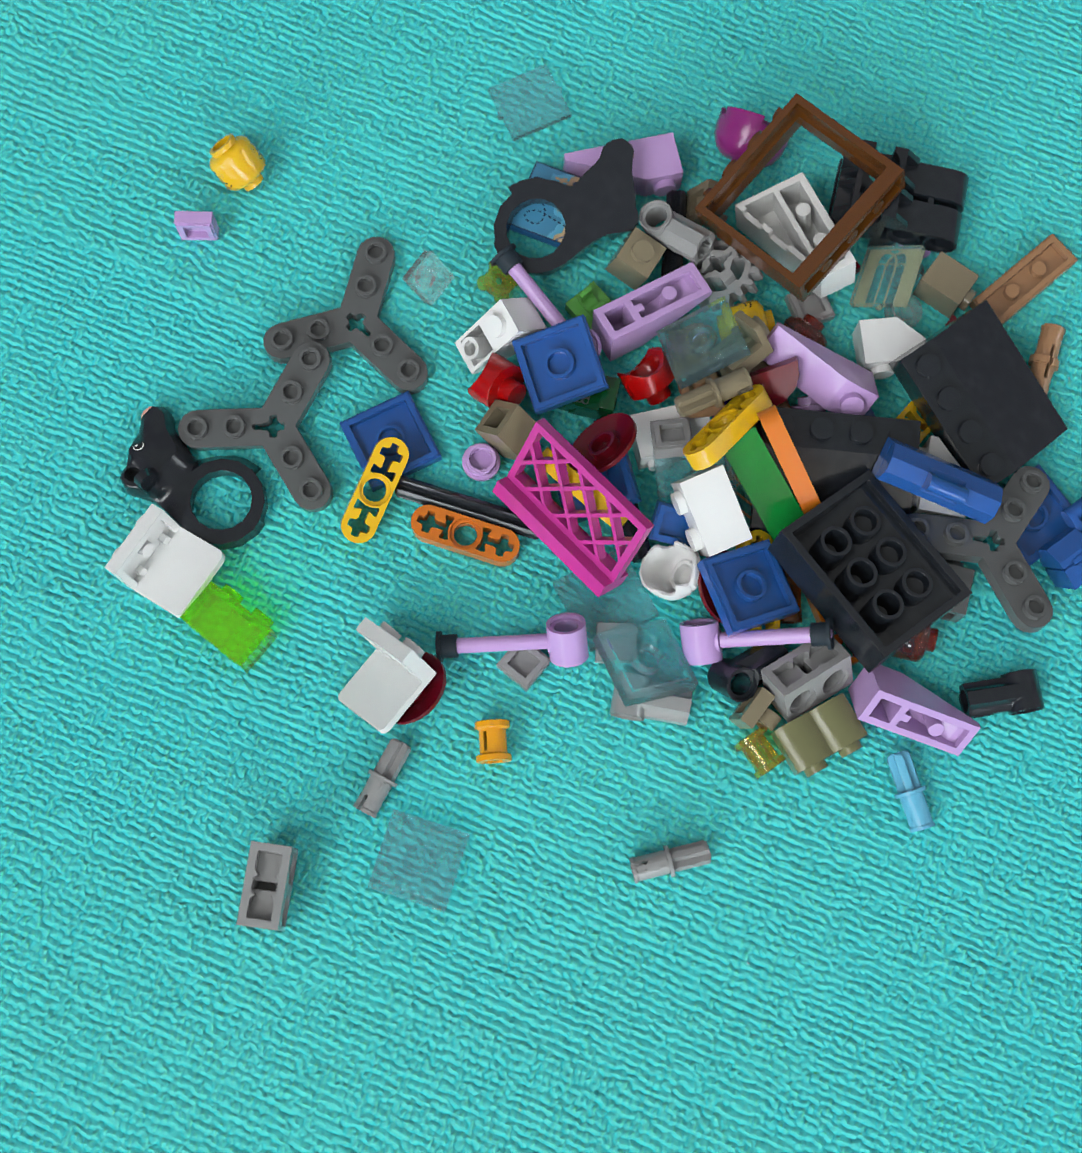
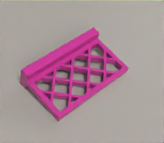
(560, 528)

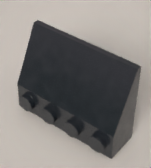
(979, 395)
(840, 449)
(868, 570)

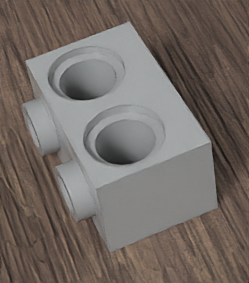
(807, 678)
(267, 886)

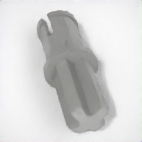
(382, 777)
(670, 861)

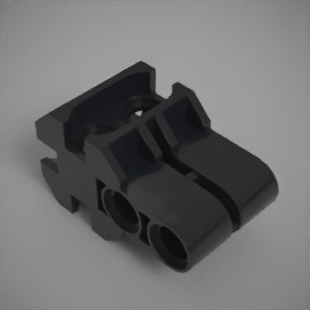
(921, 214)

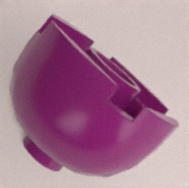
(735, 130)

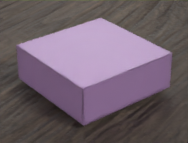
(196, 225)

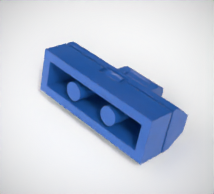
(938, 481)
(1064, 553)

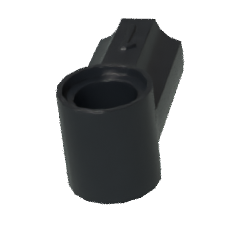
(746, 669)
(1011, 693)

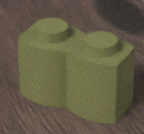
(820, 734)

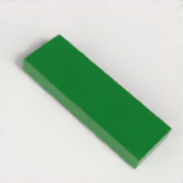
(763, 482)

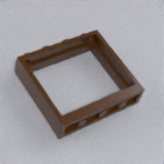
(848, 230)

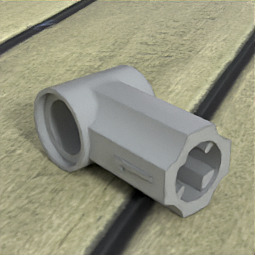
(676, 232)
(669, 709)

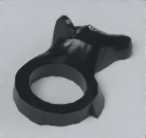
(592, 208)
(170, 476)

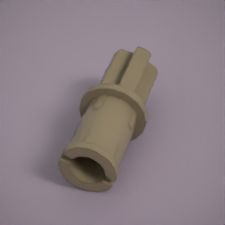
(714, 392)

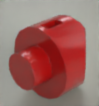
(649, 378)
(499, 381)

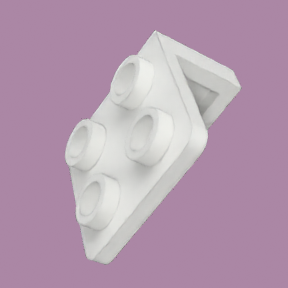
(165, 562)
(387, 679)

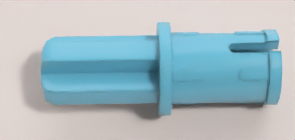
(910, 791)

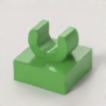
(587, 301)

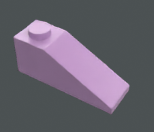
(654, 165)
(639, 314)
(823, 374)
(908, 709)

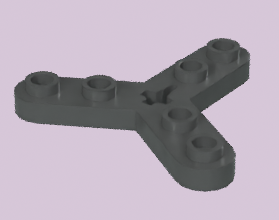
(364, 300)
(289, 404)
(1005, 566)

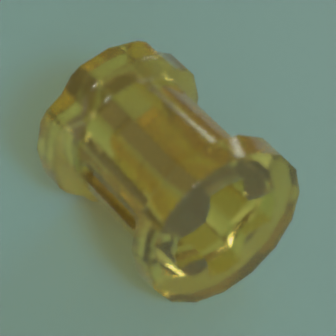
(759, 752)

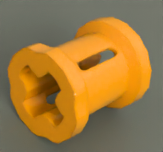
(493, 741)

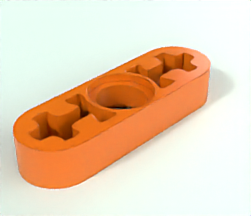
(788, 458)
(435, 535)

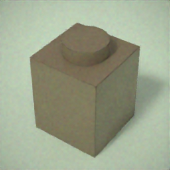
(635, 258)
(947, 285)
(506, 428)

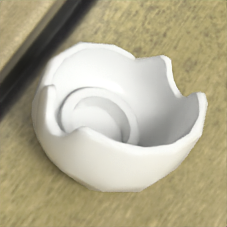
(670, 571)

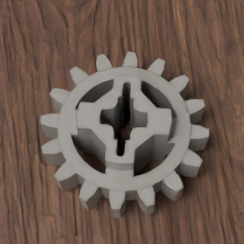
(728, 274)

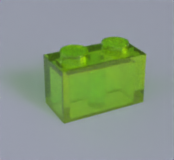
(229, 625)

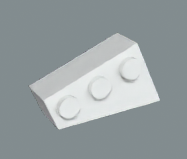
(789, 225)

